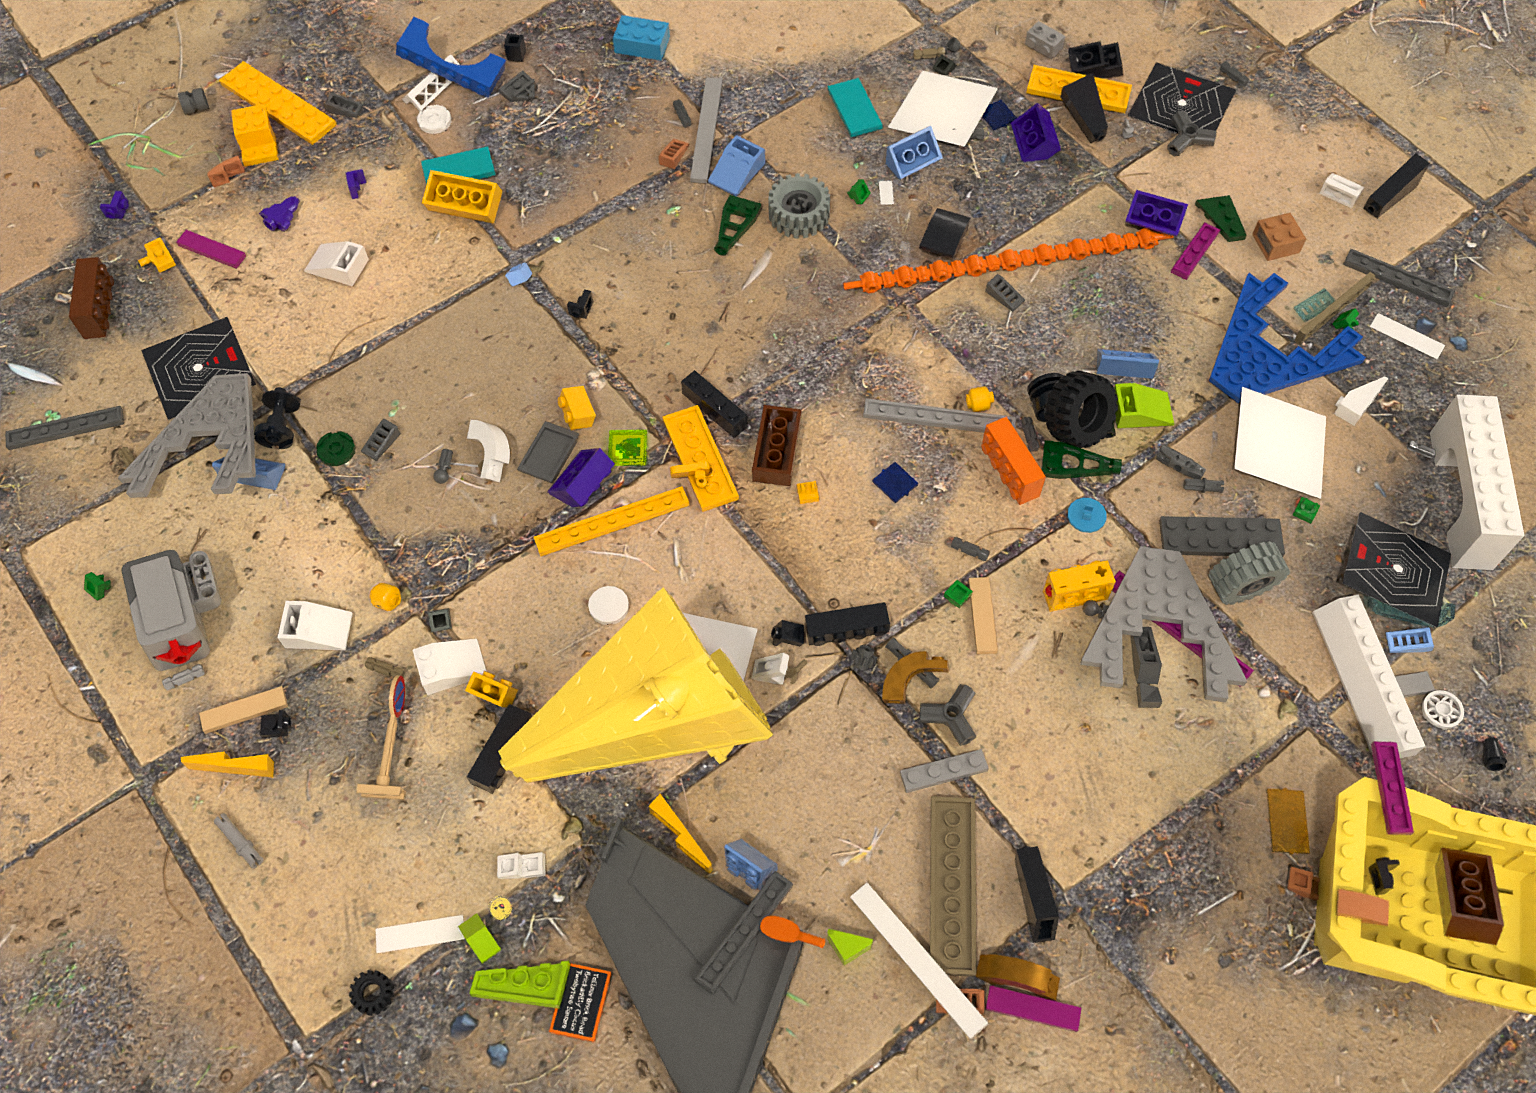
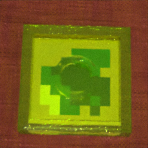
(628, 447)

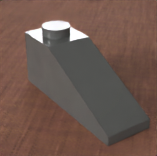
(1146, 657)

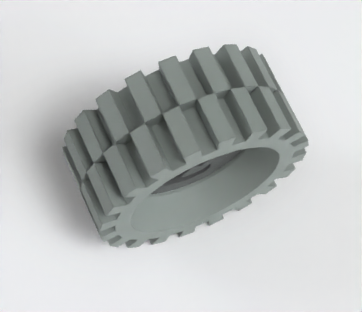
(811, 200)
(1249, 573)

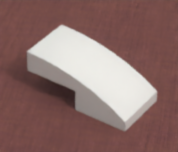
(521, 866)

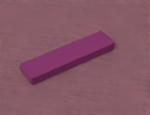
(211, 249)
(1195, 251)
(1392, 788)
(1033, 1008)

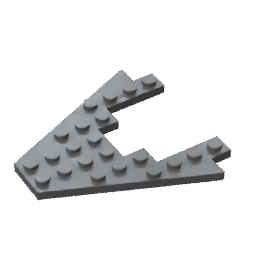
(218, 409)
(1164, 591)

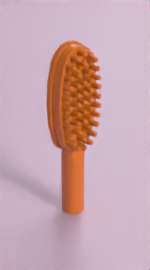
(787, 931)

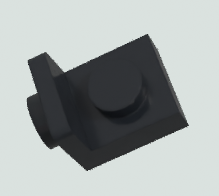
(583, 305)
(788, 633)
(275, 725)
(1380, 874)

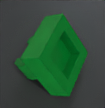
(859, 192)
(1346, 319)
(1306, 510)
(95, 585)
(958, 594)

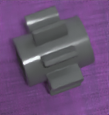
(864, 657)

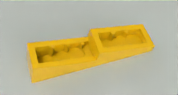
(220, 762)
(662, 811)

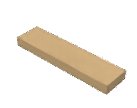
(983, 616)
(243, 709)

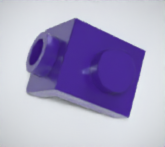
(117, 207)

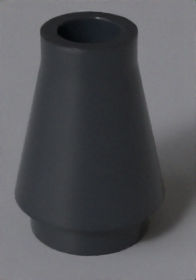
(1493, 755)

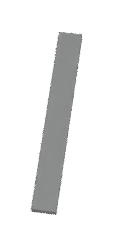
(706, 130)
(930, 415)

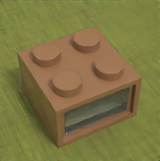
(1279, 236)

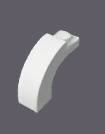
(495, 448)

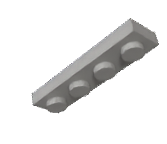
(944, 771)

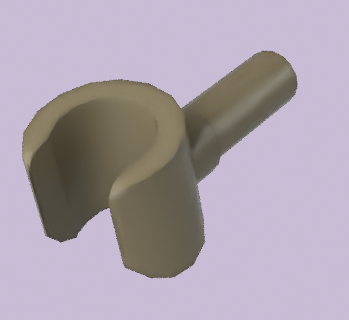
(793, 672)

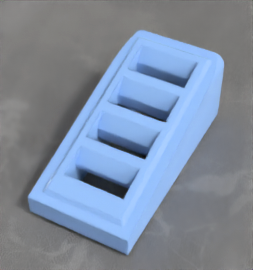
(1425, 633)

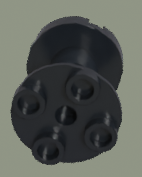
(274, 430)

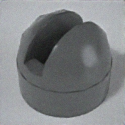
(953, 44)

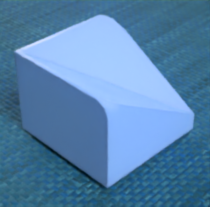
(518, 274)

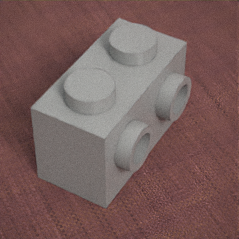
(1045, 40)

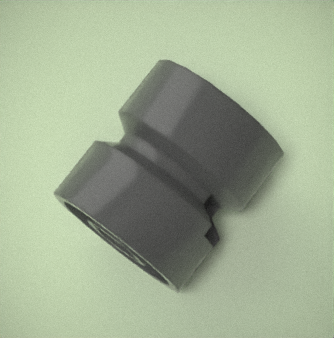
(193, 100)

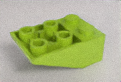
(1142, 406)

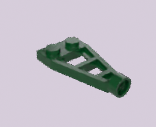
(739, 207)
(1053, 468)

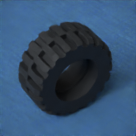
(1097, 412)

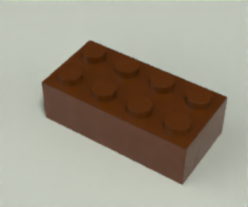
(91, 298)
(776, 445)
(1468, 896)

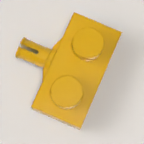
(158, 255)

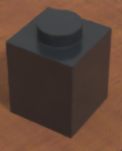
(515, 47)

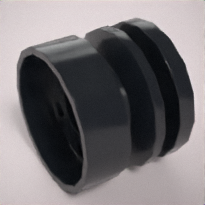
(1039, 391)

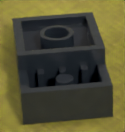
(1096, 58)
(945, 233)

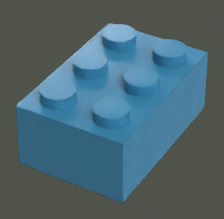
(641, 37)

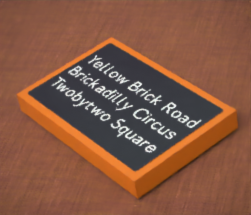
(581, 1003)

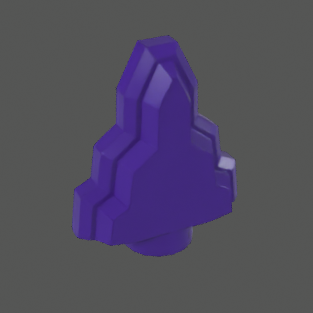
(280, 215)

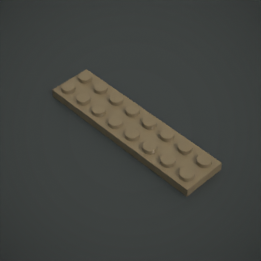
(953, 885)

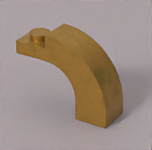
(904, 670)
(1018, 973)

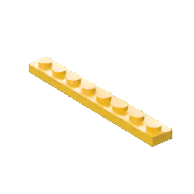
(611, 521)

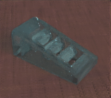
(1324, 295)

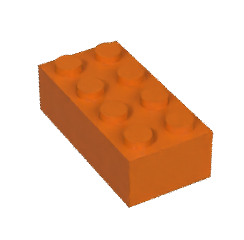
(1012, 461)

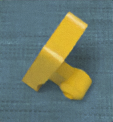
(693, 469)

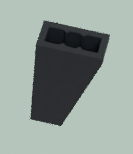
(1086, 107)
(1397, 186)
(1036, 894)

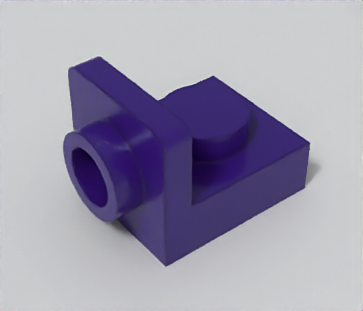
(354, 180)

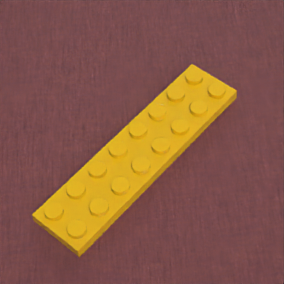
(281, 103)

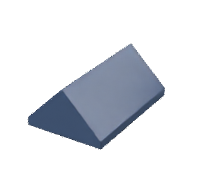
(913, 153)
(1126, 363)
(267, 473)

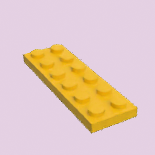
(1049, 84)
(695, 444)

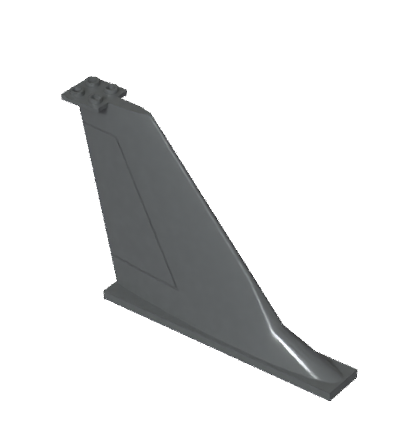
(660, 933)

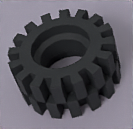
(383, 999)

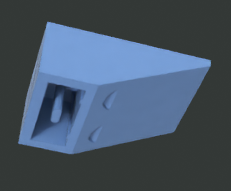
(737, 165)
(748, 863)

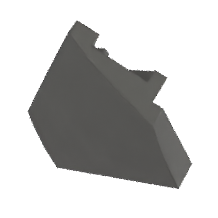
(519, 88)

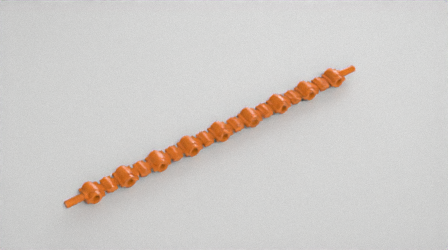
(1008, 260)

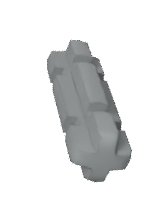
(183, 677)

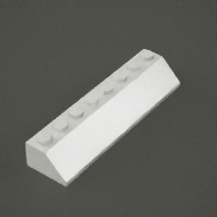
(1367, 675)

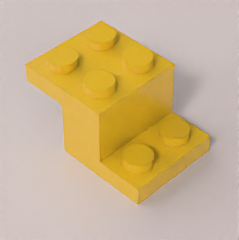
(254, 135)

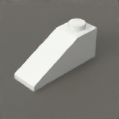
(1358, 400)

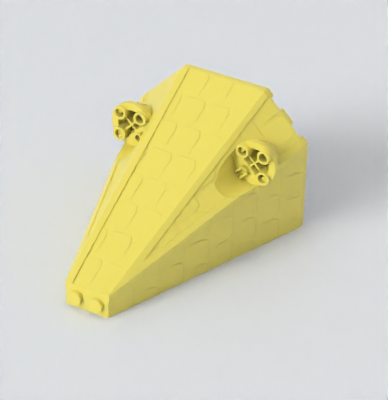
(640, 701)

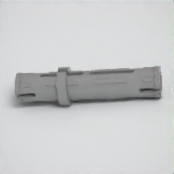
(243, 846)

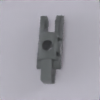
(1180, 462)

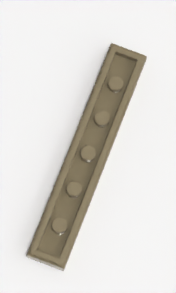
(1333, 309)

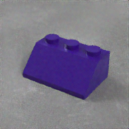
(1035, 134)
(1156, 213)
(582, 477)

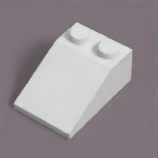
(448, 664)

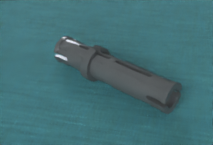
(894, 646)

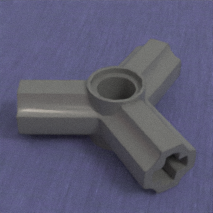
(1188, 134)
(958, 704)

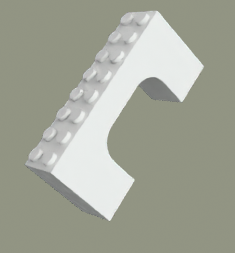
(1490, 520)

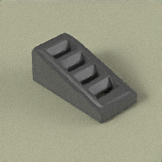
(334, 103)
(997, 284)
(380, 430)

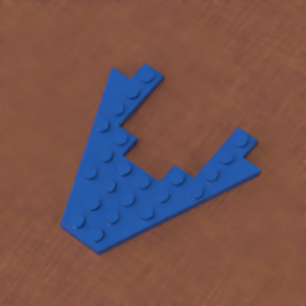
(1256, 364)

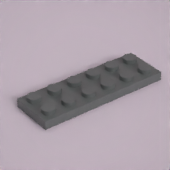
(1217, 534)

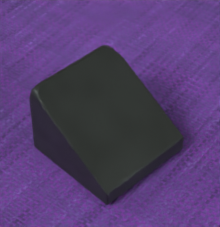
(944, 65)
(440, 619)

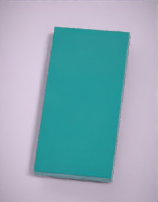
(854, 107)
(471, 164)

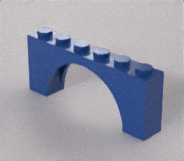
(477, 77)

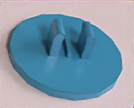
(1087, 515)

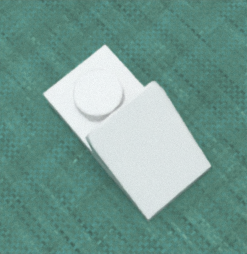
(771, 668)

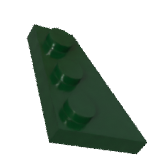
(1224, 216)

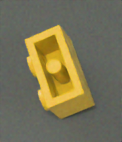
(576, 407)
(491, 690)

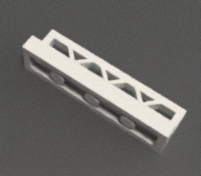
(423, 85)

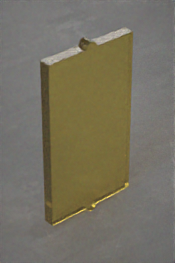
(1288, 821)

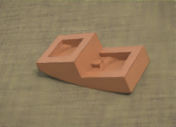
(220, 174)
(1303, 883)
(1363, 907)

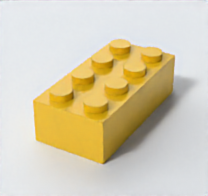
(462, 196)

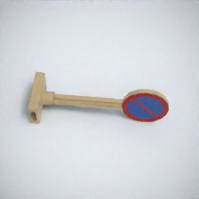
(382, 787)

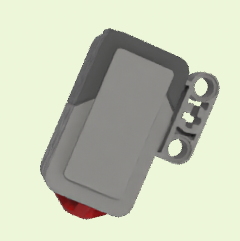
(169, 606)

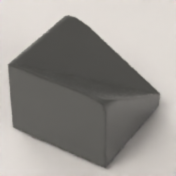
(1148, 696)

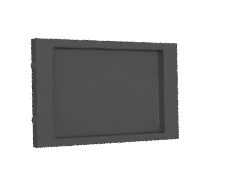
(548, 452)

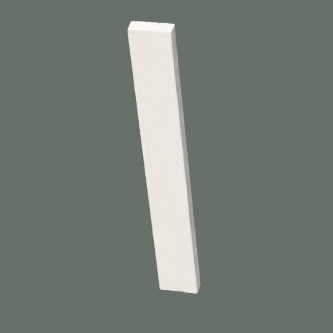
(919, 961)

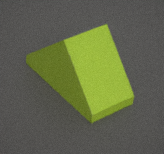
(479, 938)
(848, 945)

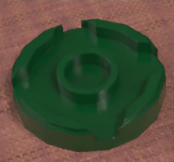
(335, 448)

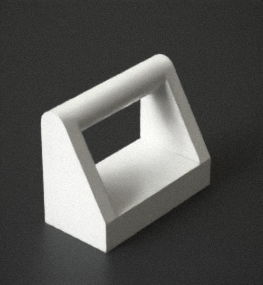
(1341, 190)

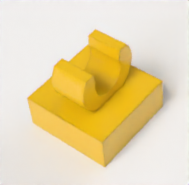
(807, 492)

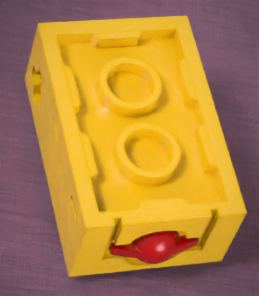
(1078, 584)

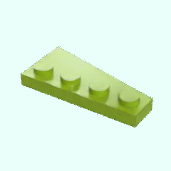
(525, 985)

